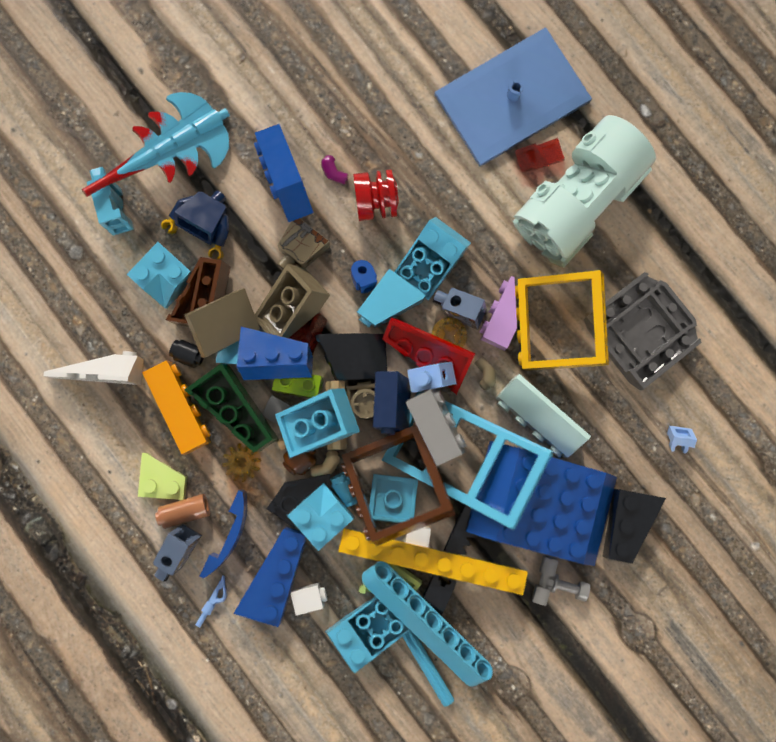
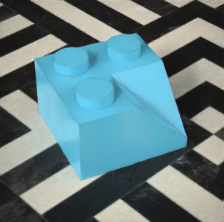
(160, 275)
(321, 516)

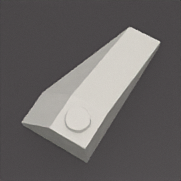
(109, 369)

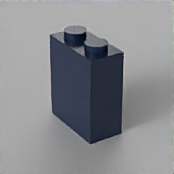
(390, 399)

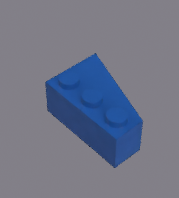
(272, 356)

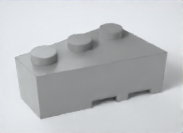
(436, 426)

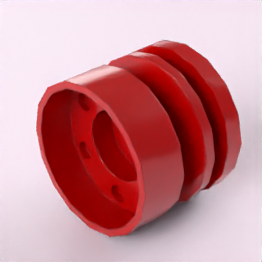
(375, 195)

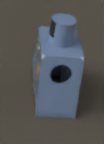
(468, 312)
(175, 551)

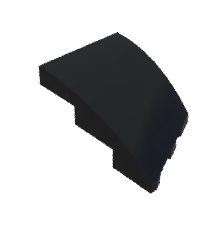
(354, 355)

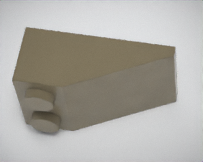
(291, 302)

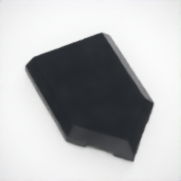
(294, 493)

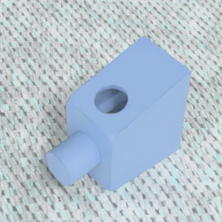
(431, 376)

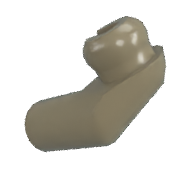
(489, 373)

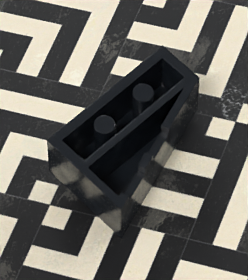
(629, 523)

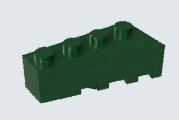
(232, 406)

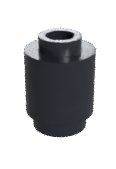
(185, 353)

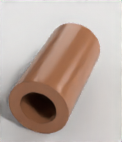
(183, 511)

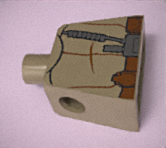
(301, 244)

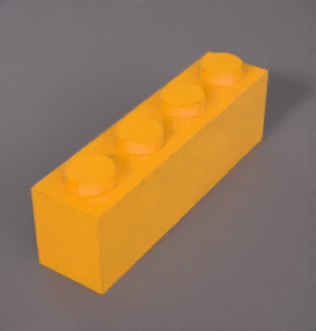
(176, 407)

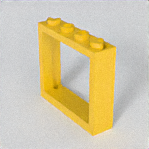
(599, 313)

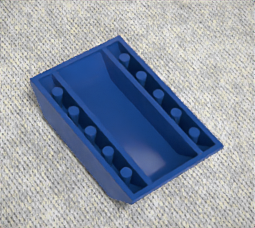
(562, 515)

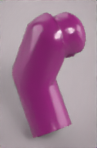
(331, 171)

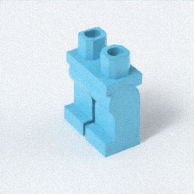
(109, 205)

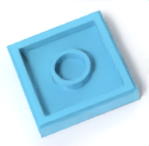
(393, 498)

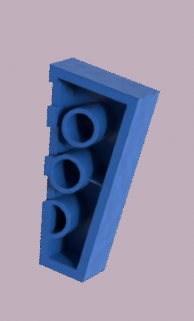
(282, 172)
(272, 585)

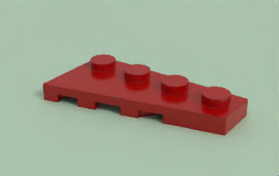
(428, 349)

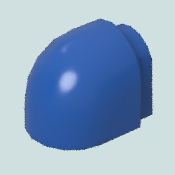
(363, 276)

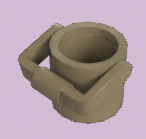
(363, 400)

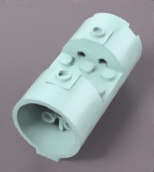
(605, 169)

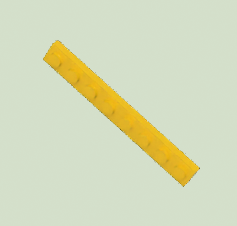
(435, 562)

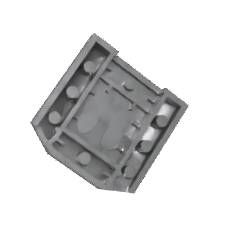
(647, 330)

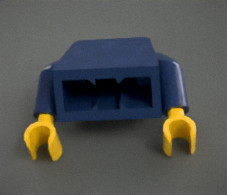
(201, 217)

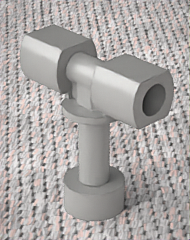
(550, 582)

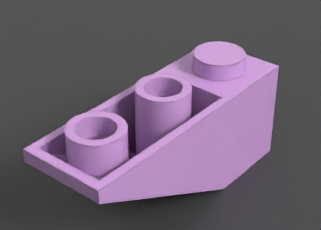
(503, 321)

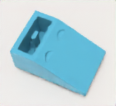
(432, 257)
(366, 633)

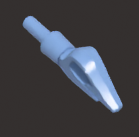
(210, 604)

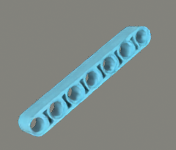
(427, 624)

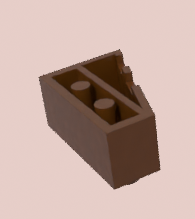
(204, 285)

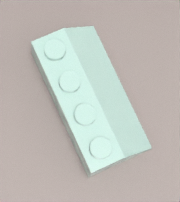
(542, 417)

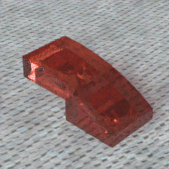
(540, 155)

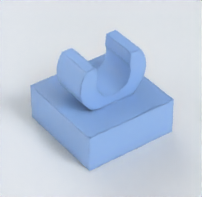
(682, 437)

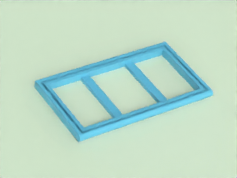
(470, 499)

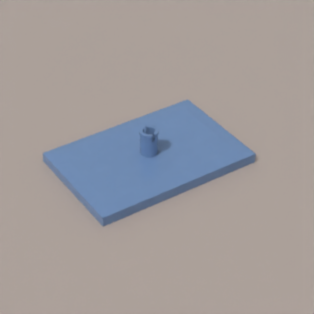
(512, 96)

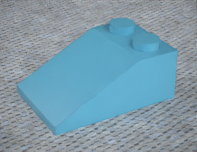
(317, 422)

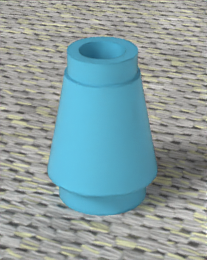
(340, 486)

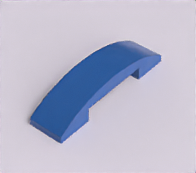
(239, 508)

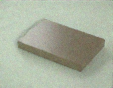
(220, 322)

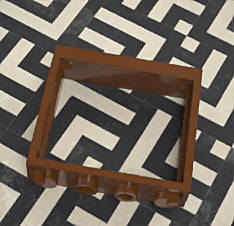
(410, 525)

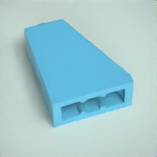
(388, 300)

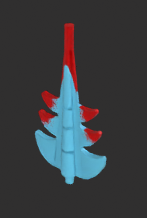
(198, 127)

